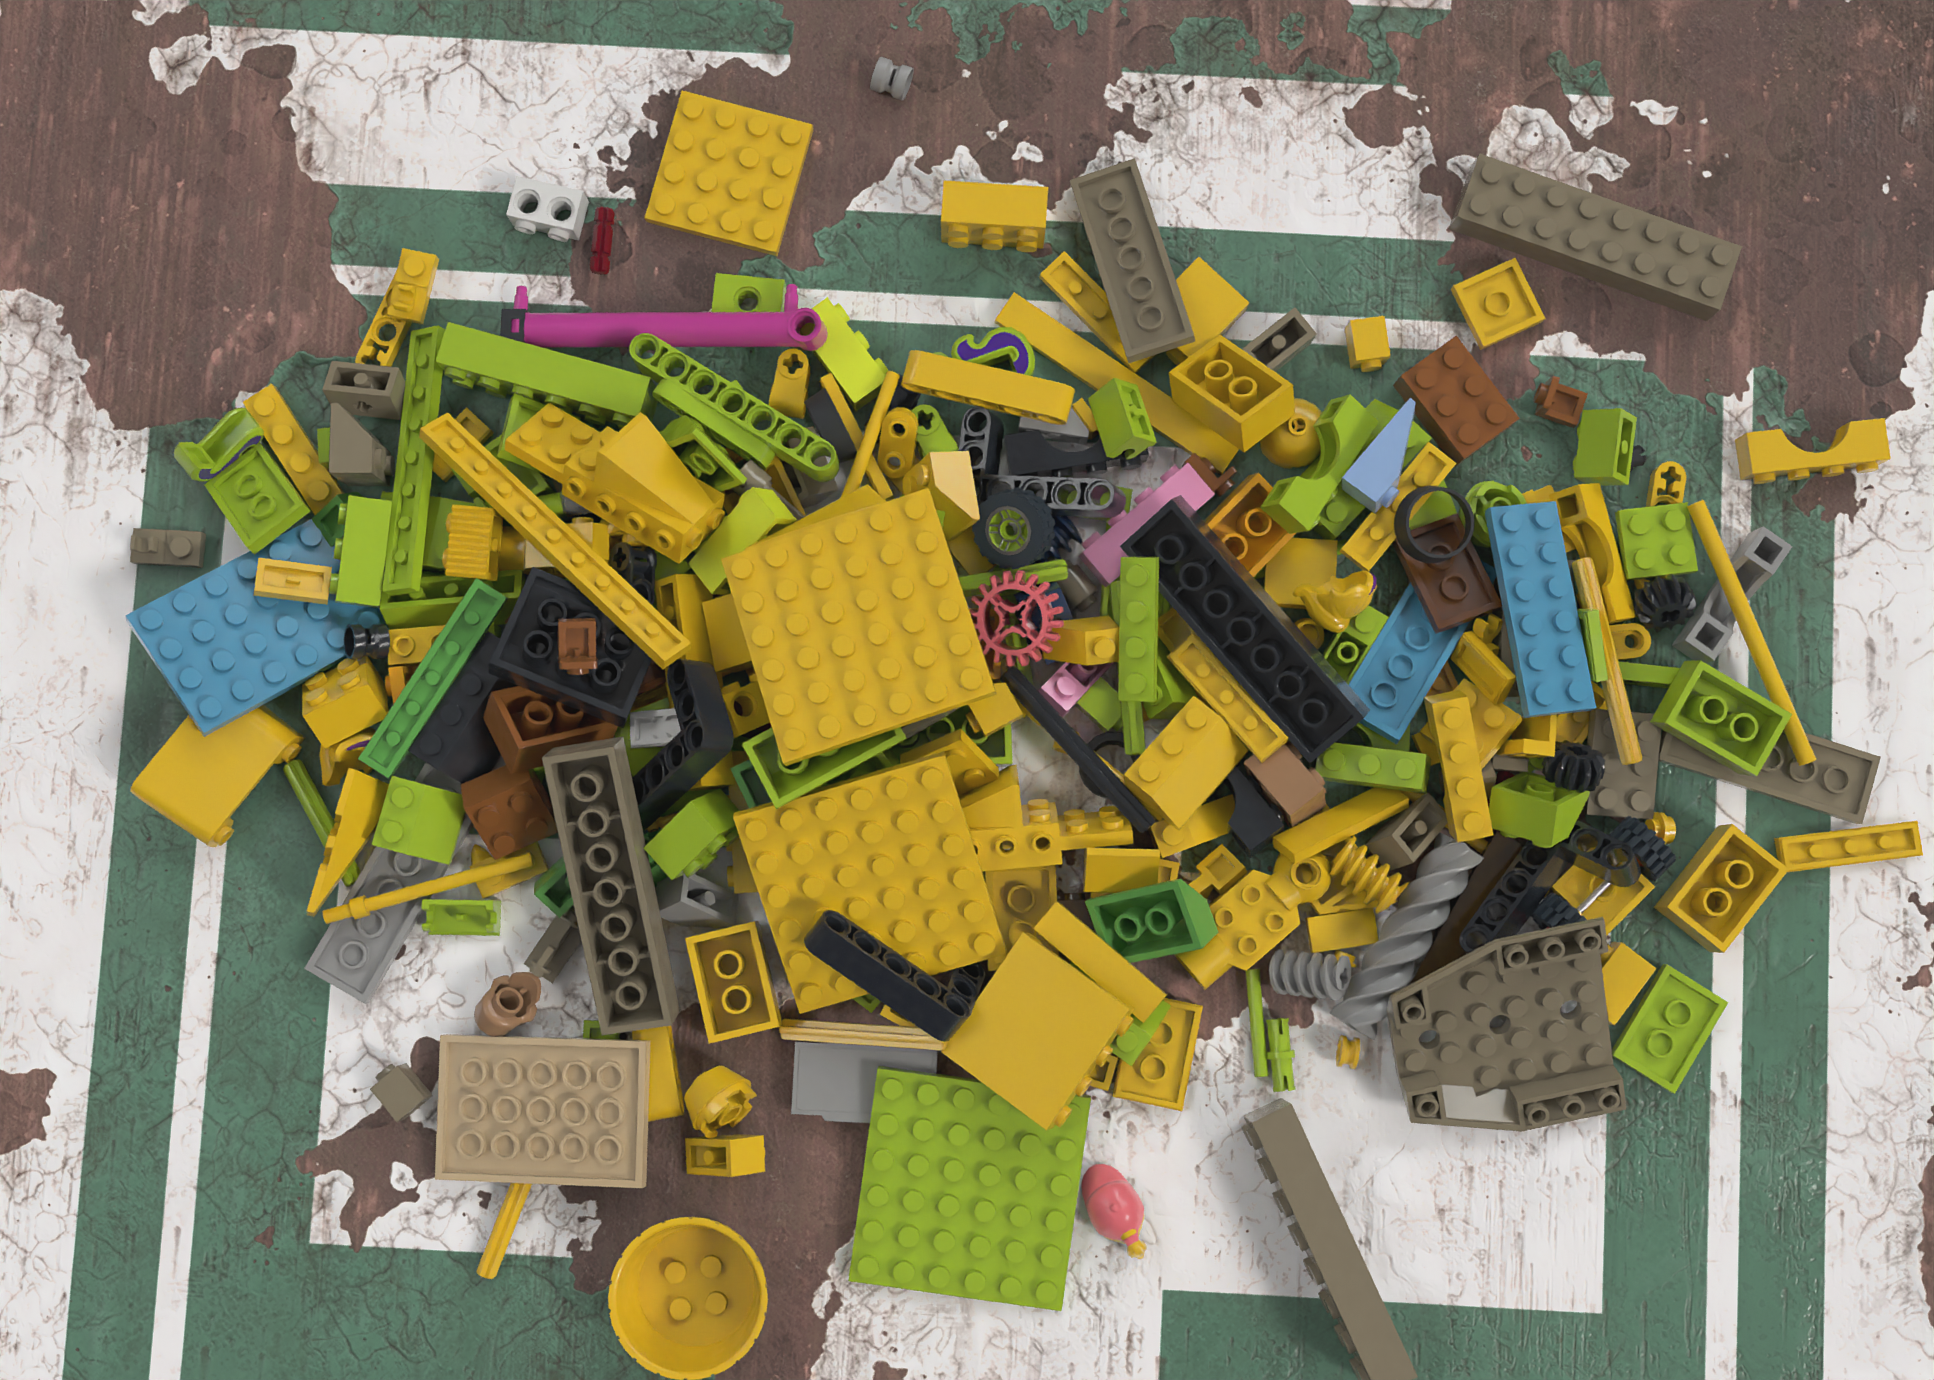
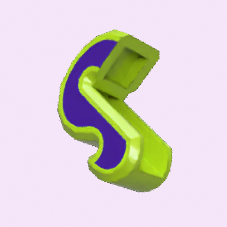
(997, 347)
(220, 446)

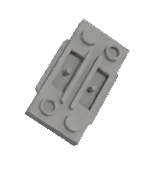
(842, 1077)

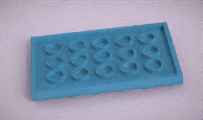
(240, 650)

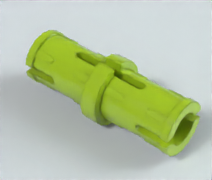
(1280, 1054)

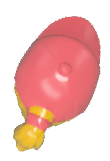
(1114, 1207)

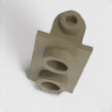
(555, 947)

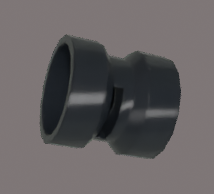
(366, 641)

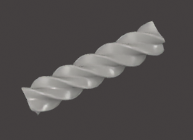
(1406, 934)

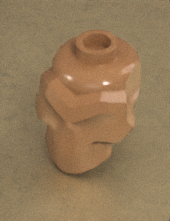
(508, 1003)

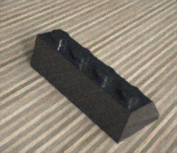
(456, 733)

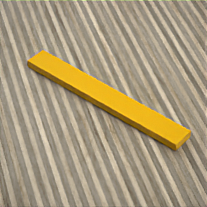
(1098, 368)

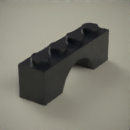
(1033, 456)
(1253, 820)

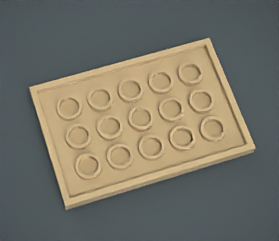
(543, 1110)

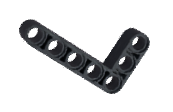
(1056, 489)
(695, 750)
(1540, 878)
(895, 981)

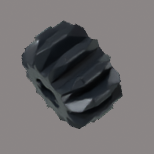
(1664, 603)
(1574, 767)

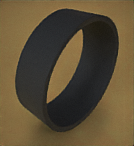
(830, 425)
(1402, 528)

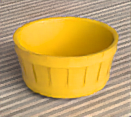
(688, 1298)

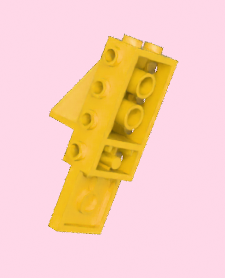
(623, 478)
(1033, 830)

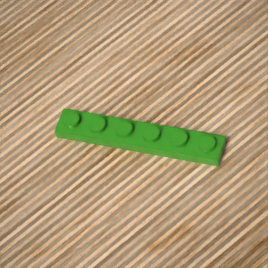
(433, 678)

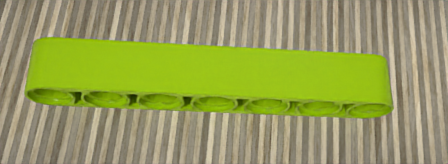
(747, 417)

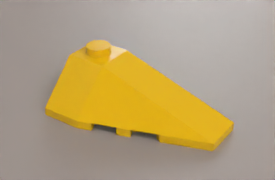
(353, 827)

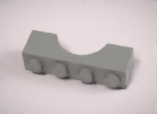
(1713, 619)

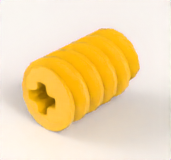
(1367, 875)

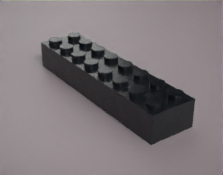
(1247, 629)

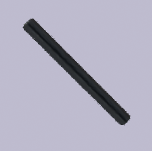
(1078, 749)

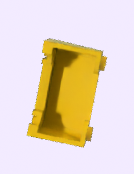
(207, 778)

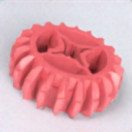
(1027, 628)

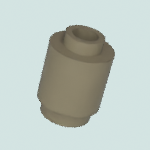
(1077, 588)

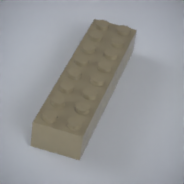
(1595, 237)
(611, 885)
(1328, 1242)

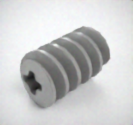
(1310, 975)

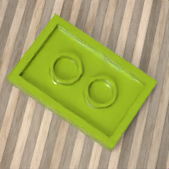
(257, 498)
(1668, 1028)

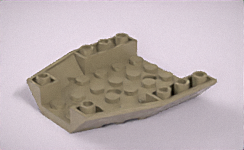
(1532, 1068)

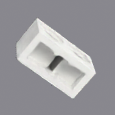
(550, 201)

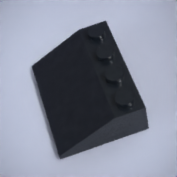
(530, 652)

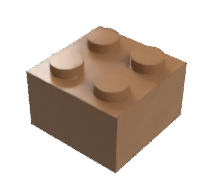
(1289, 784)

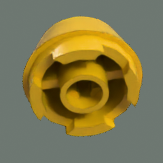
(718, 1099)

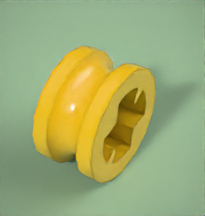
(1347, 1052)

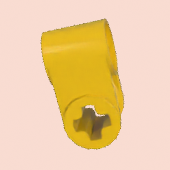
(790, 389)

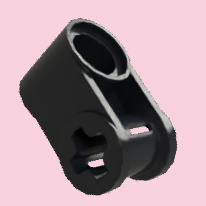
(636, 572)

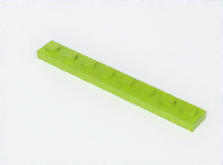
(413, 465)

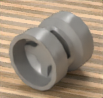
(891, 78)

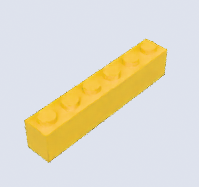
(680, 602)

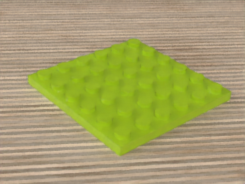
(966, 1192)

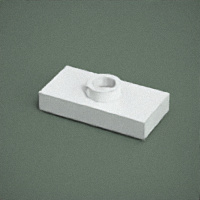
(653, 728)

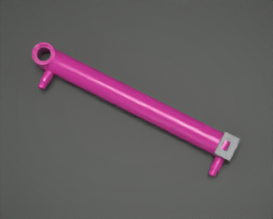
(674, 328)

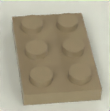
(1624, 788)

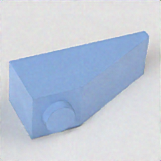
(1377, 471)

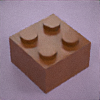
(509, 810)

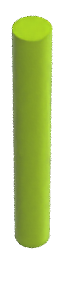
(1257, 1023)

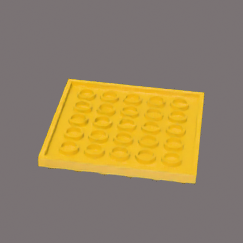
(857, 627)
(883, 855)

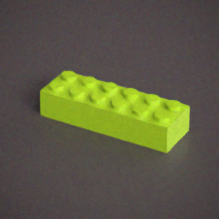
(544, 376)

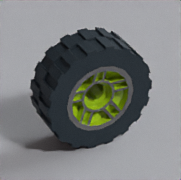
(996, 535)

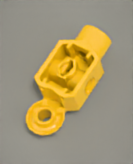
(520, 554)
(1255, 917)

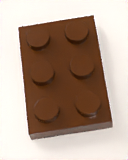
(1451, 589)

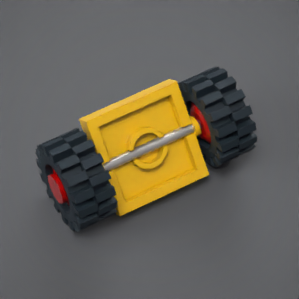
(1587, 897)

